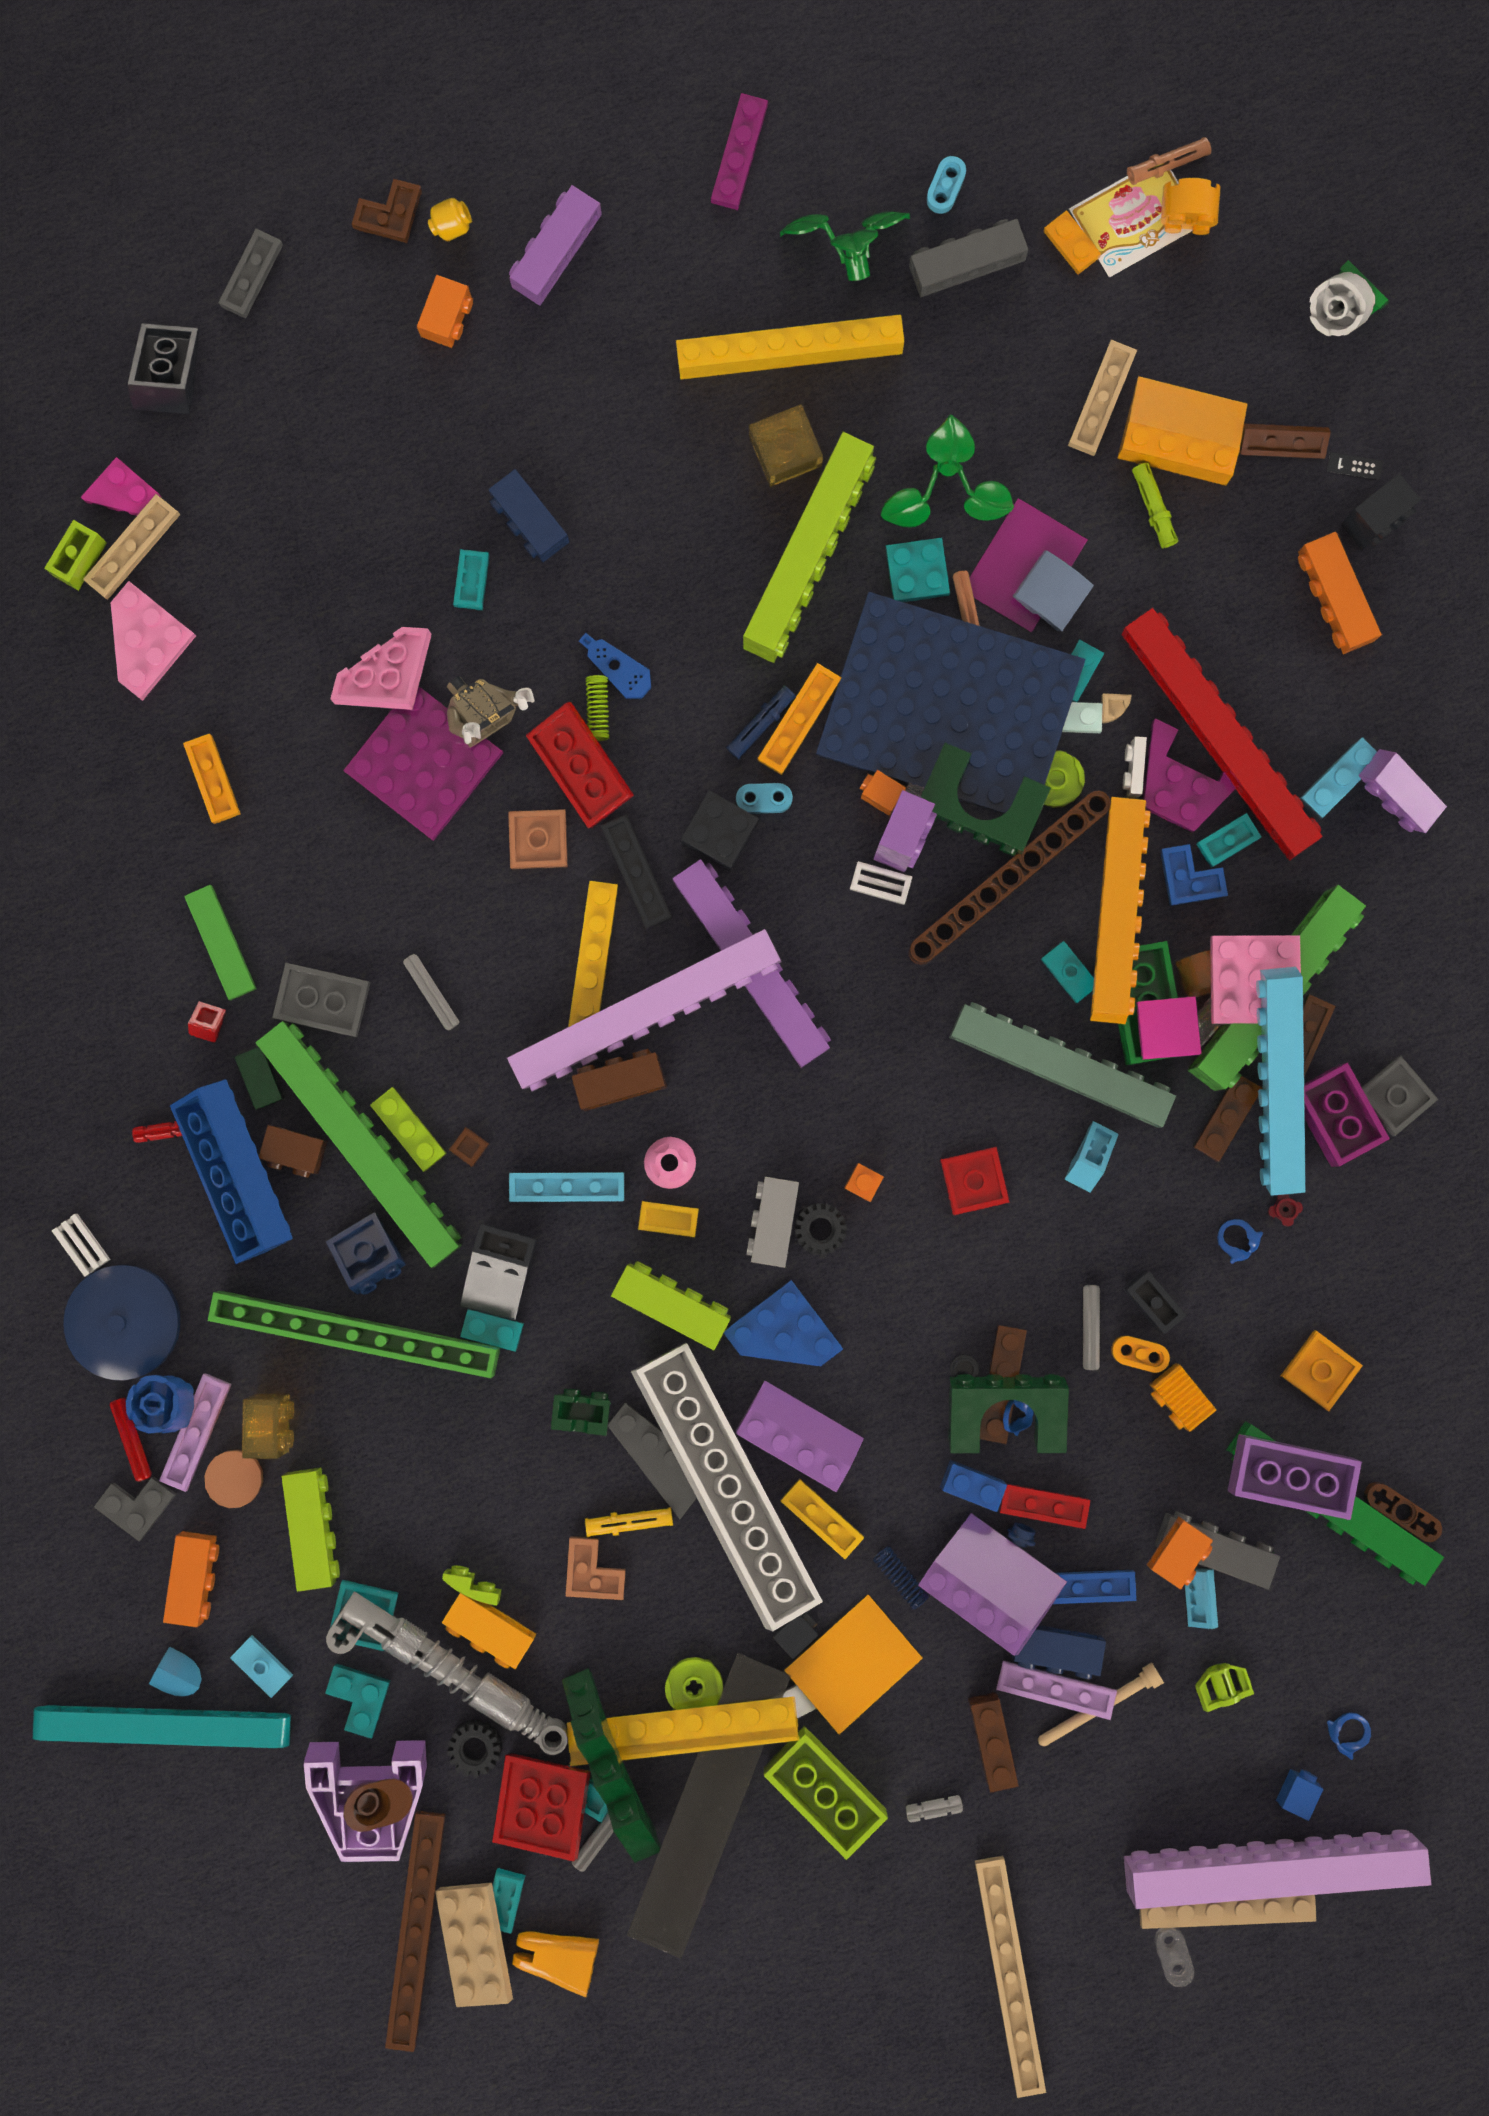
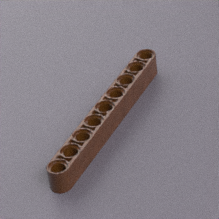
(1019, 868)

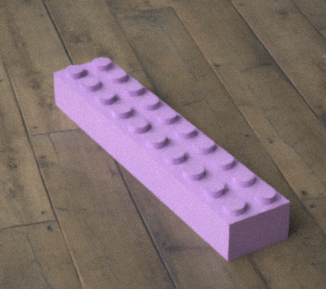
(1276, 1869)

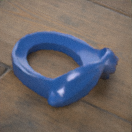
(1235, 1253)
(1021, 1423)
(1349, 1747)

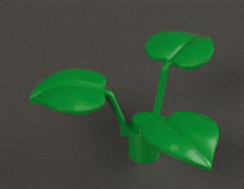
(855, 244)
(949, 447)

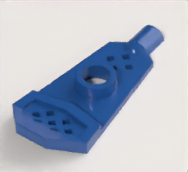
(624, 674)

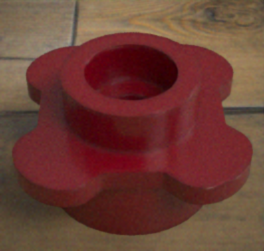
(1288, 1217)

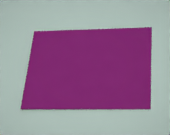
(1014, 553)

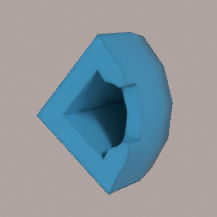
(176, 1674)

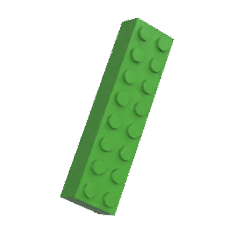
(1319, 935)

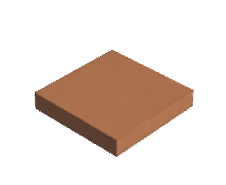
(538, 839)

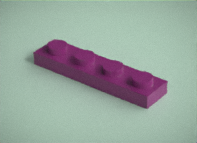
(739, 151)

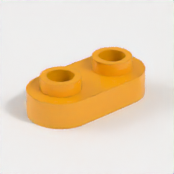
(1140, 1354)

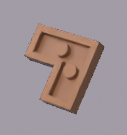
(587, 1579)

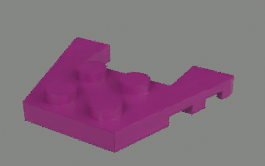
(1177, 790)

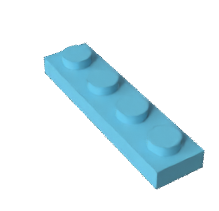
(565, 1187)

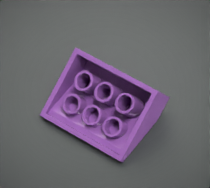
(993, 1584)

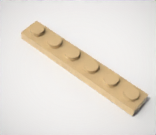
(1232, 1913)

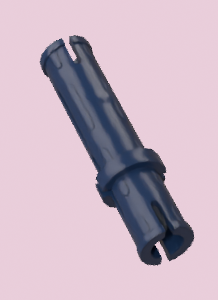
(770, 712)

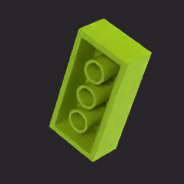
(672, 1306)
(825, 1793)

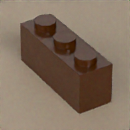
(993, 1742)

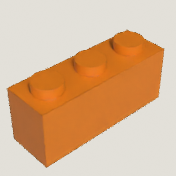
(191, 1579)

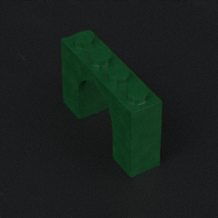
(1009, 830)
(974, 1395)

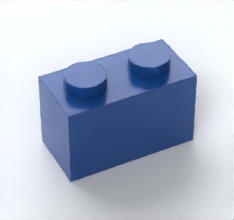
(973, 1485)

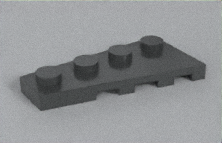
(654, 1457)

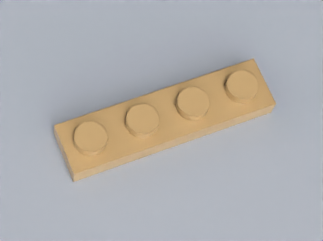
(1102, 397)
(131, 546)

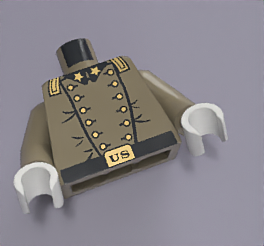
(482, 708)

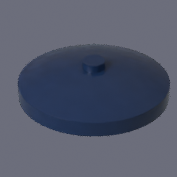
(121, 1322)

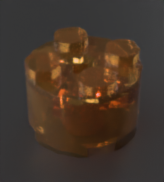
(1195, 974)

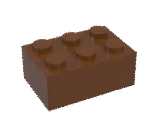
(618, 1080)

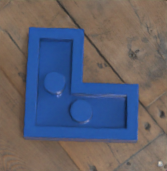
(1184, 883)

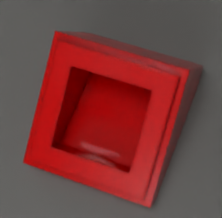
(206, 1021)

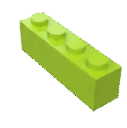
(309, 1529)

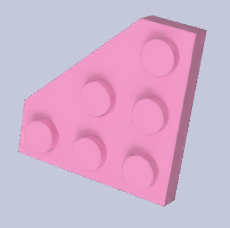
(144, 640)
(386, 674)

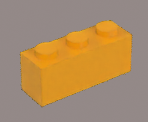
(489, 1630)

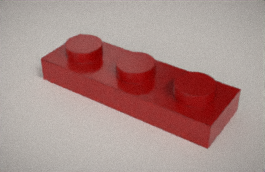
(1045, 1506)

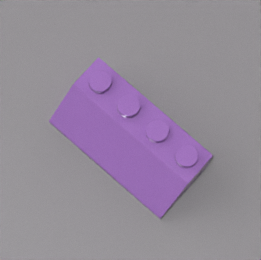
(800, 1436)

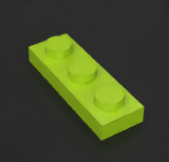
(408, 1129)

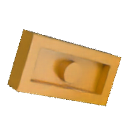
(1072, 242)

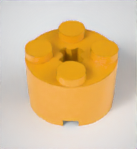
(1190, 206)

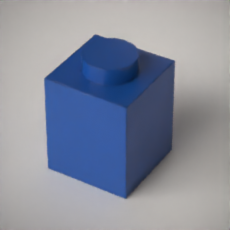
(1300, 1793)

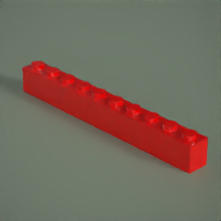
(1222, 734)

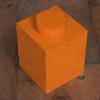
(881, 792)
(863, 1182)

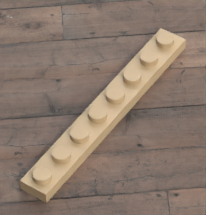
(1010, 1976)

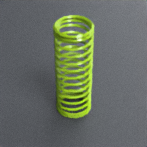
(600, 735)

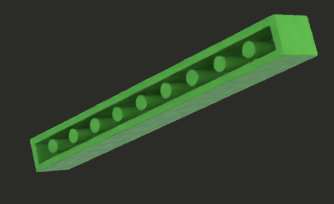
(359, 1144)
(354, 1334)

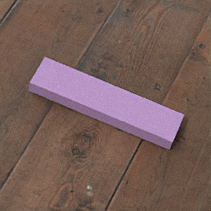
(194, 1438)
(1057, 1690)

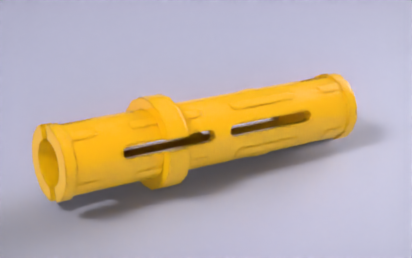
(595, 1527)

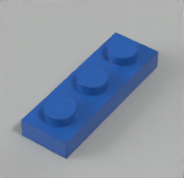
(1097, 1587)

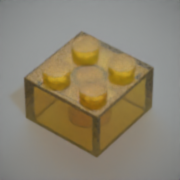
(785, 445)
(267, 1426)

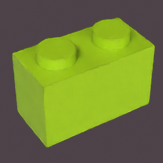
(75, 555)

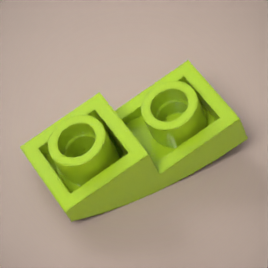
(463, 1581)

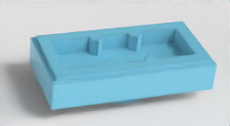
(1202, 1600)
(261, 1666)

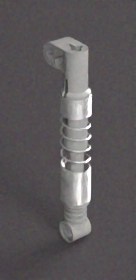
(411, 1645)

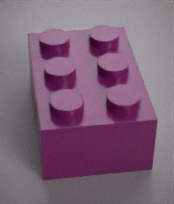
(1341, 1116)

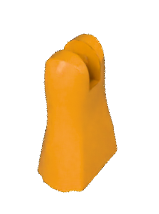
(558, 1958)

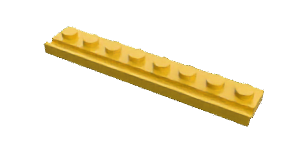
(699, 1729)

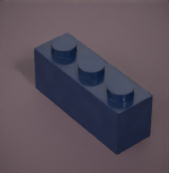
(527, 516)
(1063, 1650)

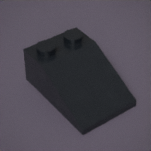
(164, 369)

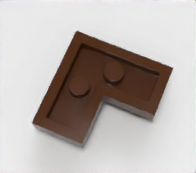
(392, 219)

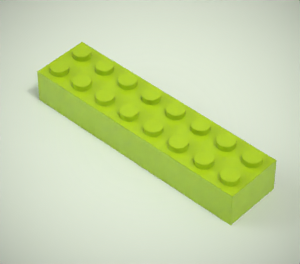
(808, 547)

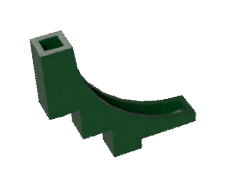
(607, 1769)

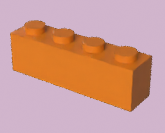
(1338, 593)

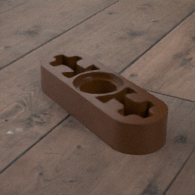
(1414, 1509)

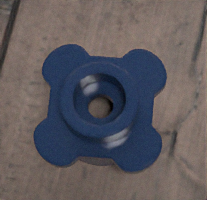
(1021, 1534)

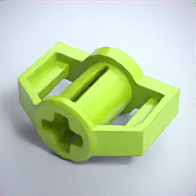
(1223, 1686)

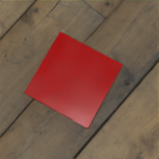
(974, 1181)

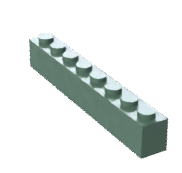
(1063, 1066)

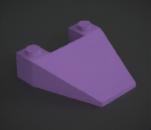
(332, 1784)

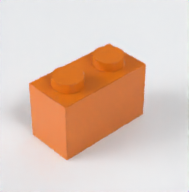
(445, 311)
(1180, 1553)

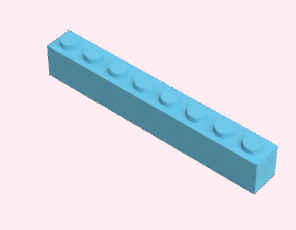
(1282, 1080)

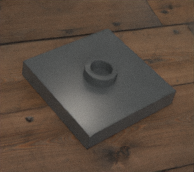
(1398, 1095)

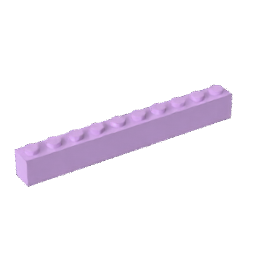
(645, 1009)

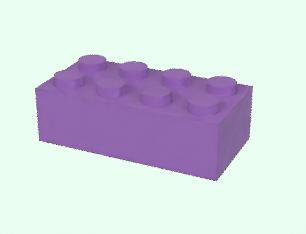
(905, 832)
(1294, 1476)

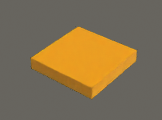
(1321, 1370)

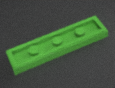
(220, 942)

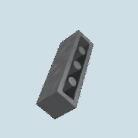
(968, 257)
(1231, 1553)

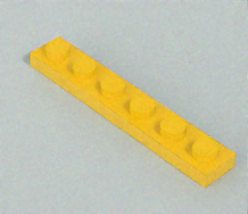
(593, 951)

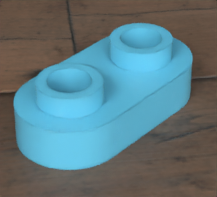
(945, 186)
(764, 798)

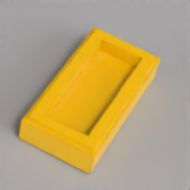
(668, 1219)

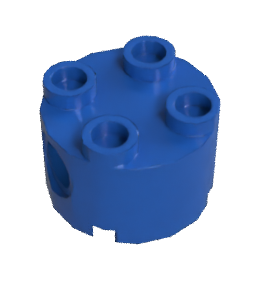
(160, 1404)

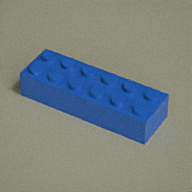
(231, 1171)

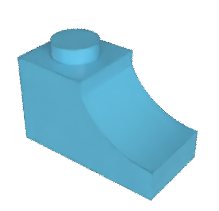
(1092, 1157)

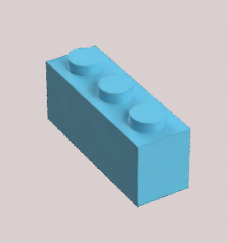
(1337, 780)

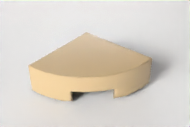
(1114, 706)

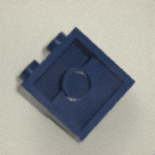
(366, 1254)

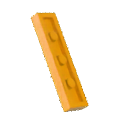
(799, 719)

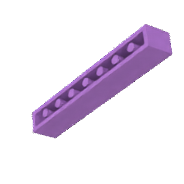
(770, 991)

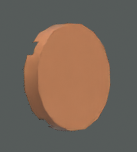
(233, 1480)

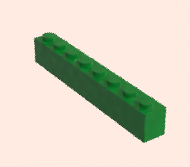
(1374, 1532)

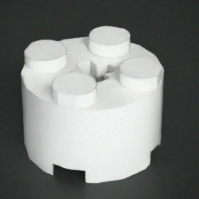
(1325, 302)

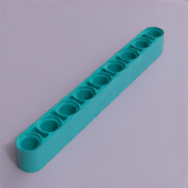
(161, 1726)

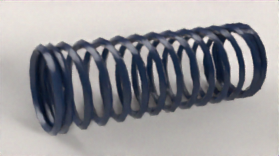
(919, 1600)

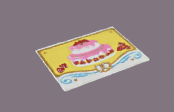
(1126, 221)

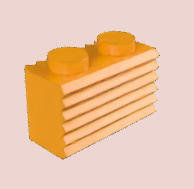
(1182, 1398)

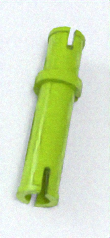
(1157, 511)

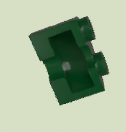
(581, 1412)

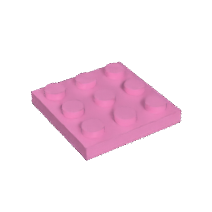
(1237, 967)

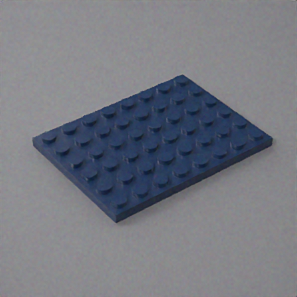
(939, 681)

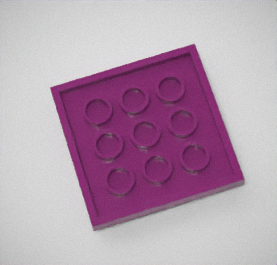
(421, 765)

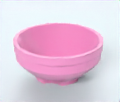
(685, 1167)

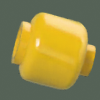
(449, 219)

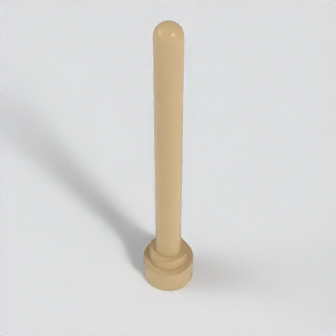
(1147, 1678)

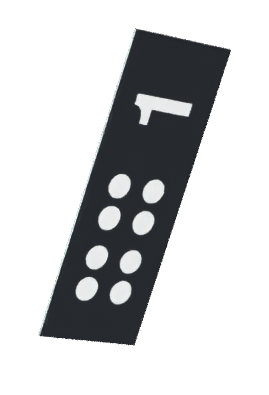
(1354, 466)

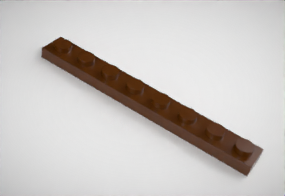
(415, 1931)

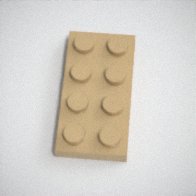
(474, 1945)

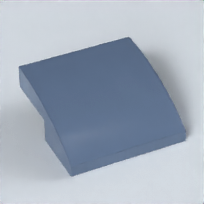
(1053, 590)

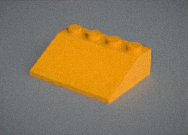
(1183, 431)

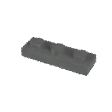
(250, 273)

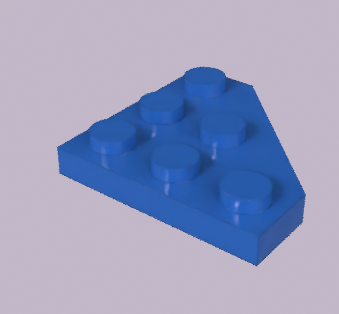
(784, 1330)

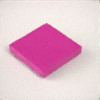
(1168, 1028)

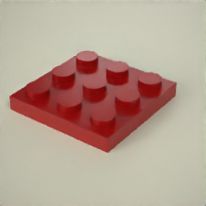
(541, 1806)

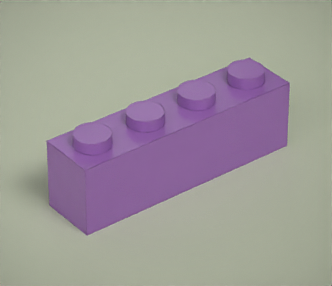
(555, 244)

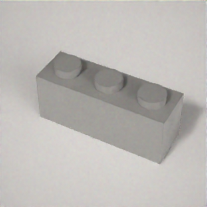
(773, 1221)

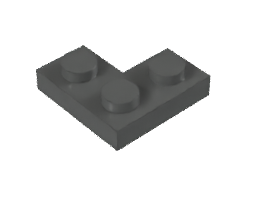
(137, 1514)

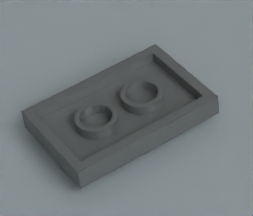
(321, 1000)

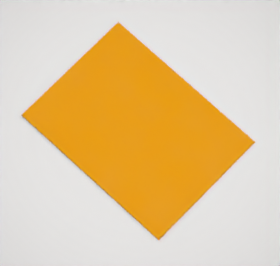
(853, 1664)

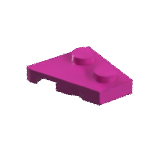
(120, 490)

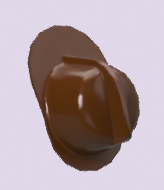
(377, 1804)

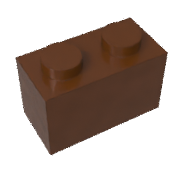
(292, 1150)

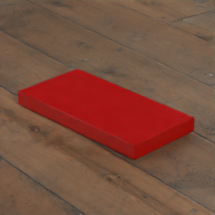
(579, 765)

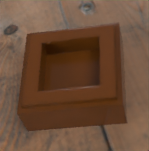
(469, 1146)

